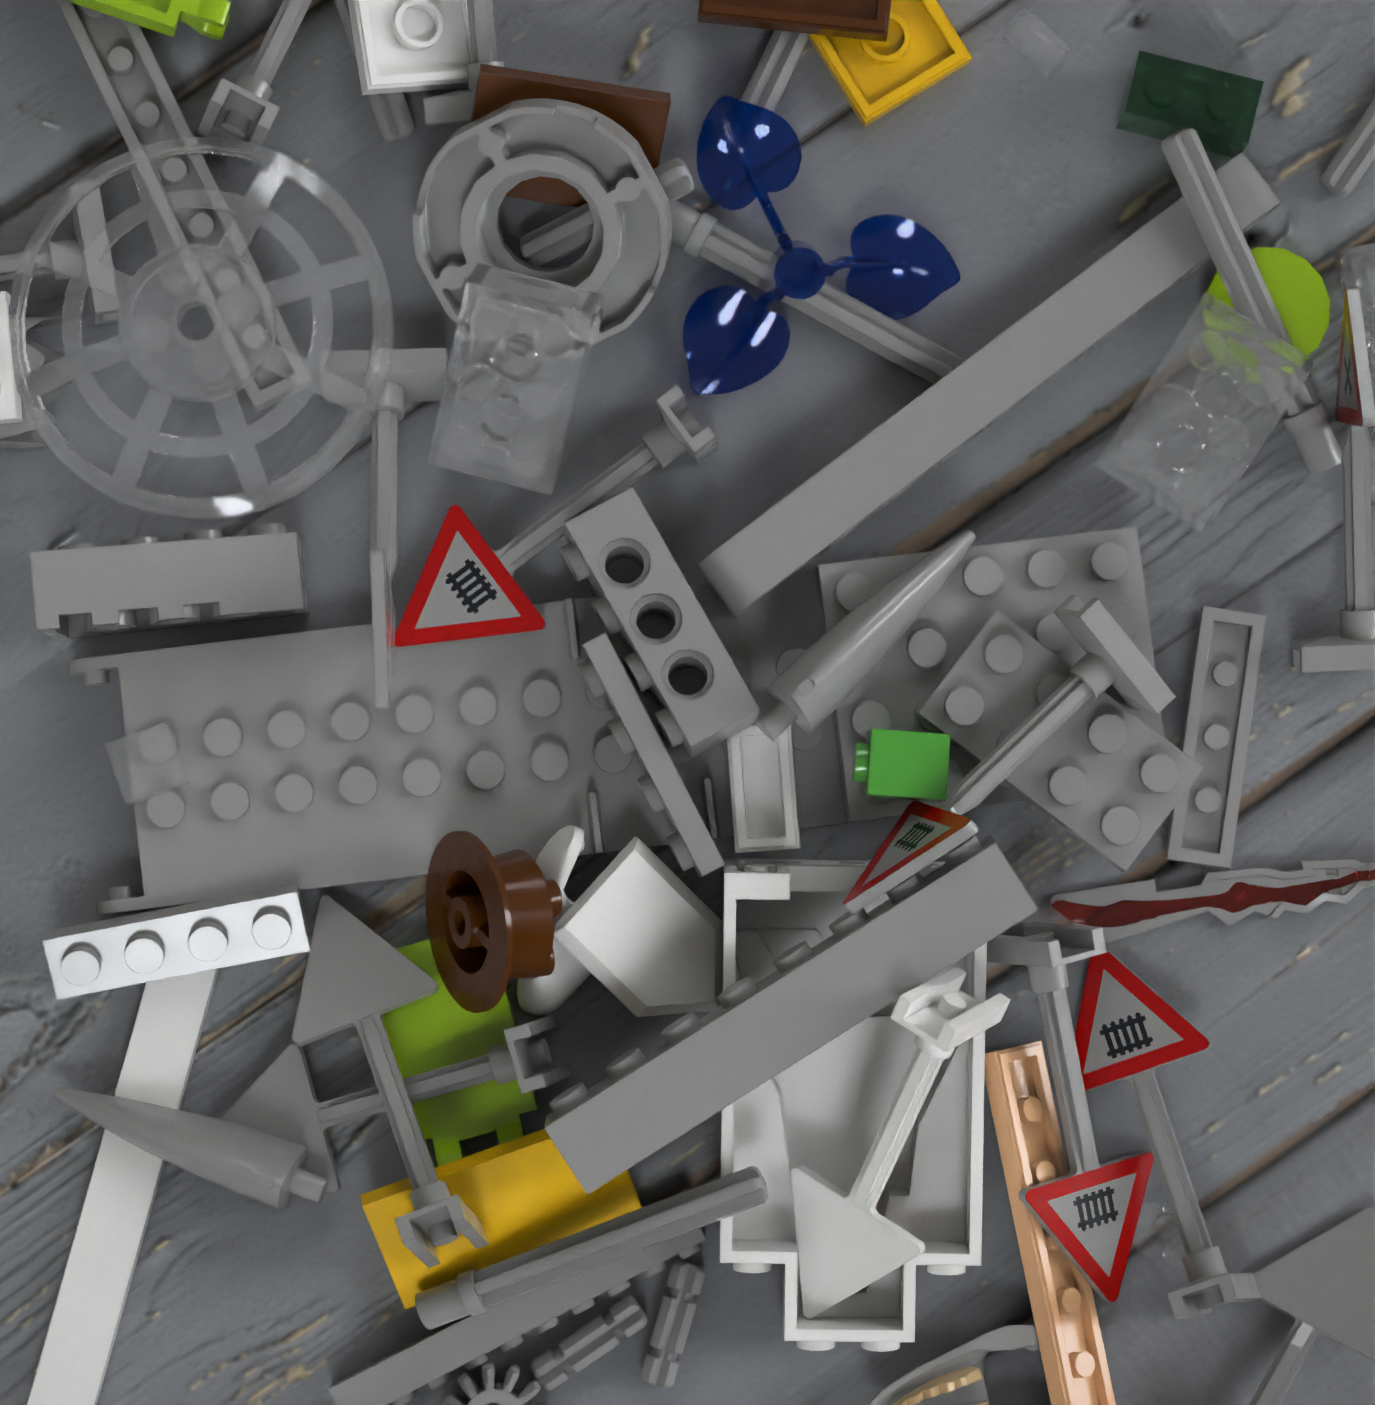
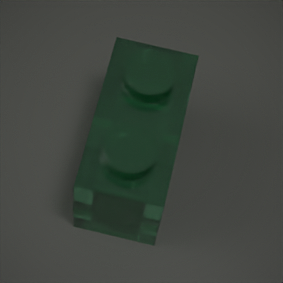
(1179, 95)

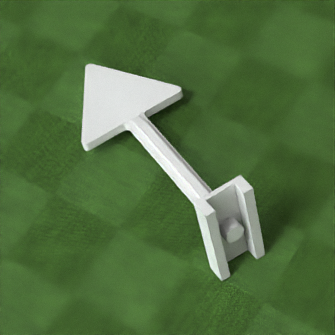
(841, 1234)

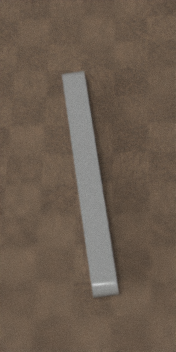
(974, 395)

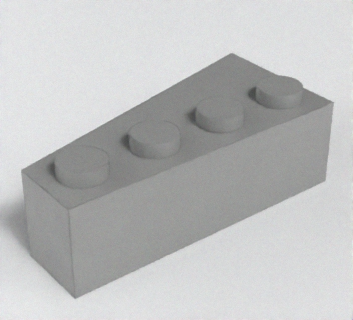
(170, 583)

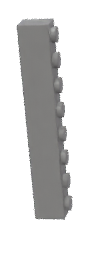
(788, 1013)

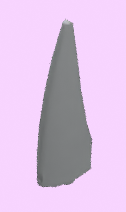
(856, 644)
(208, 1147)

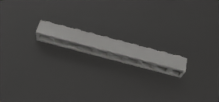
(472, 1337)

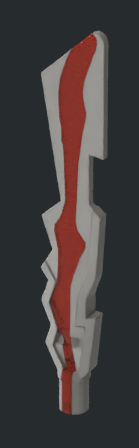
(1227, 894)

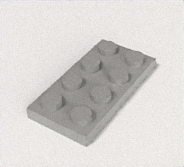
(1095, 775)

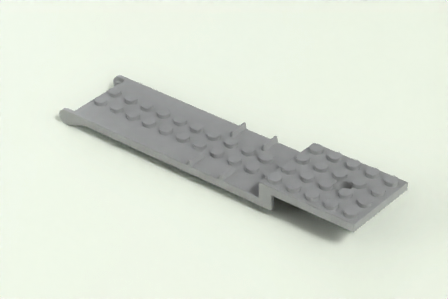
(508, 743)

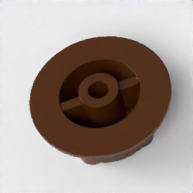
(488, 919)

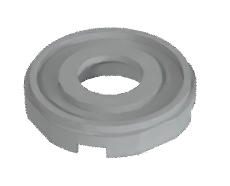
(553, 139)

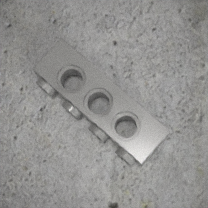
(625, 530)

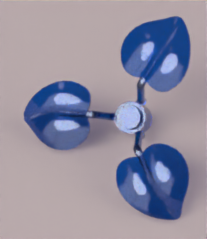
(739, 341)

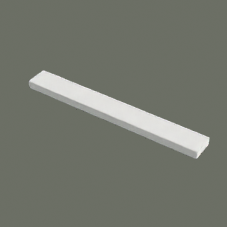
(120, 1197)

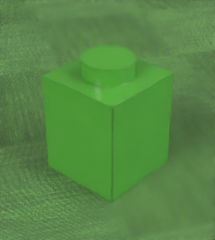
(903, 765)

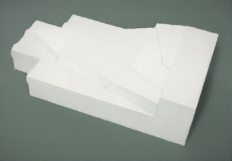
(832, 1107)

